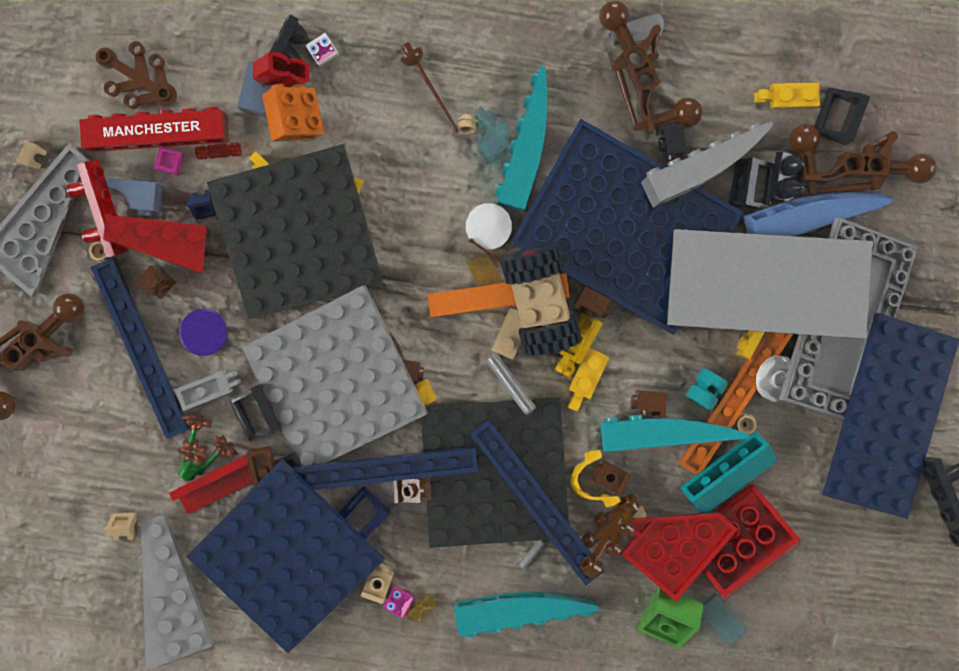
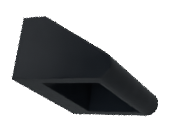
(853, 118)
(745, 183)
(264, 406)

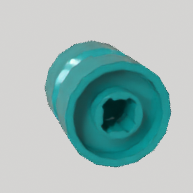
(713, 383)

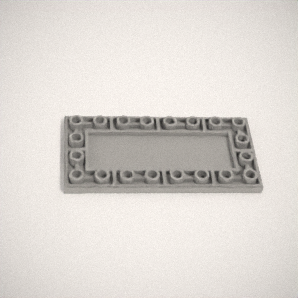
(770, 283)
(827, 366)

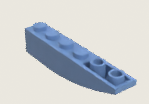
(813, 212)

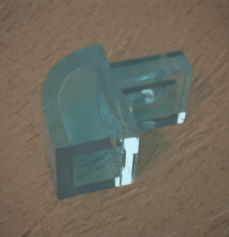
(496, 139)

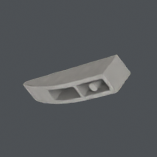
(700, 165)

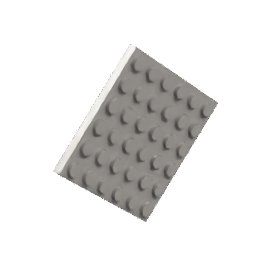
(335, 378)

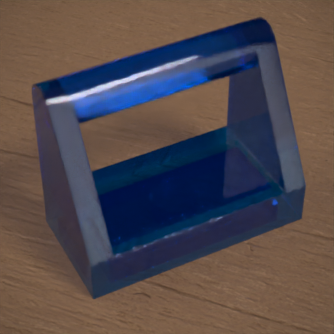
(377, 518)

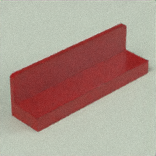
(214, 485)

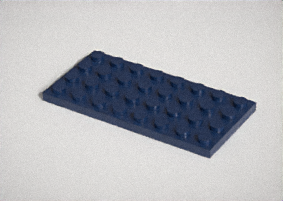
(891, 416)

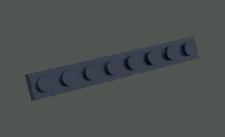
(140, 347)
(389, 468)
(532, 497)

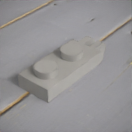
(206, 389)

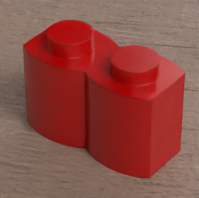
(278, 69)

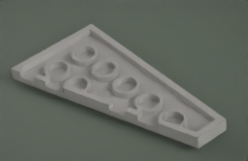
(37, 221)
(171, 608)

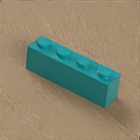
(729, 473)

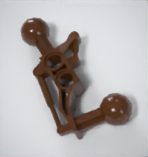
(687, 111)
(806, 139)
(66, 309)

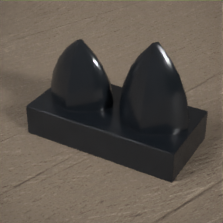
(291, 32)
(784, 177)

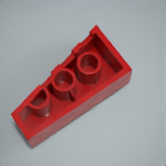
(164, 240)

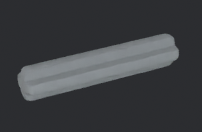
(511, 384)

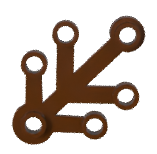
(139, 78)
(609, 534)

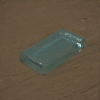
(722, 620)

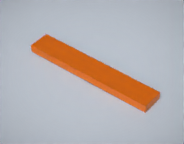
(477, 298)

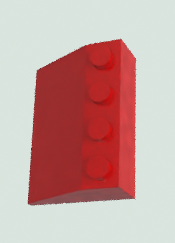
(755, 547)

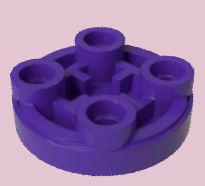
(203, 332)

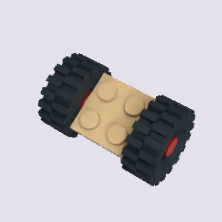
(541, 300)

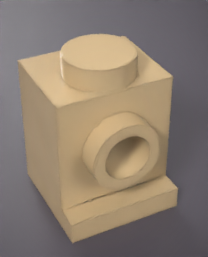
(375, 592)

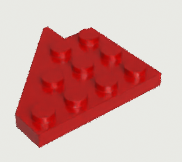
(677, 547)

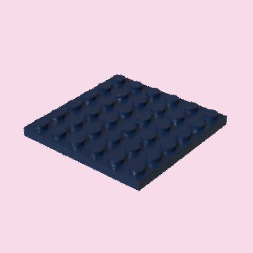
(285, 556)

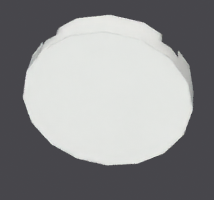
(489, 226)
(772, 376)

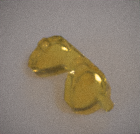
(426, 604)

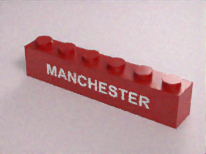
(154, 130)

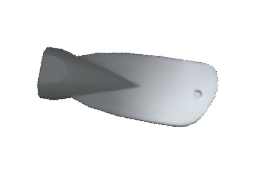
(638, 28)

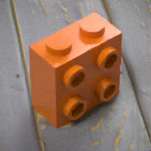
(292, 113)

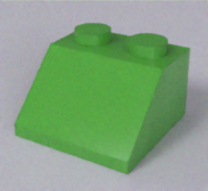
(670, 619)

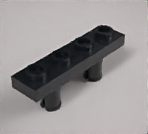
(943, 493)

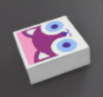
(322, 50)

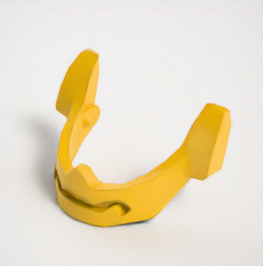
(590, 457)

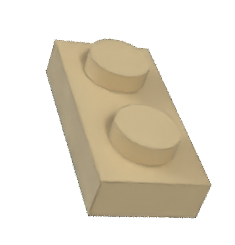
(508, 337)

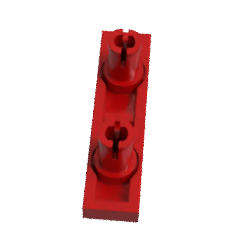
(100, 201)

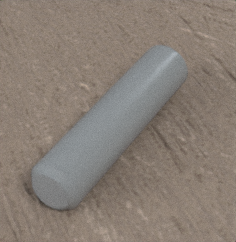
(532, 554)

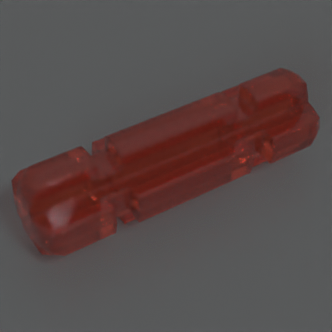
(218, 151)

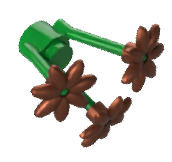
(191, 462)

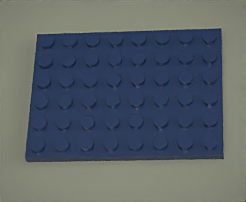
(608, 225)

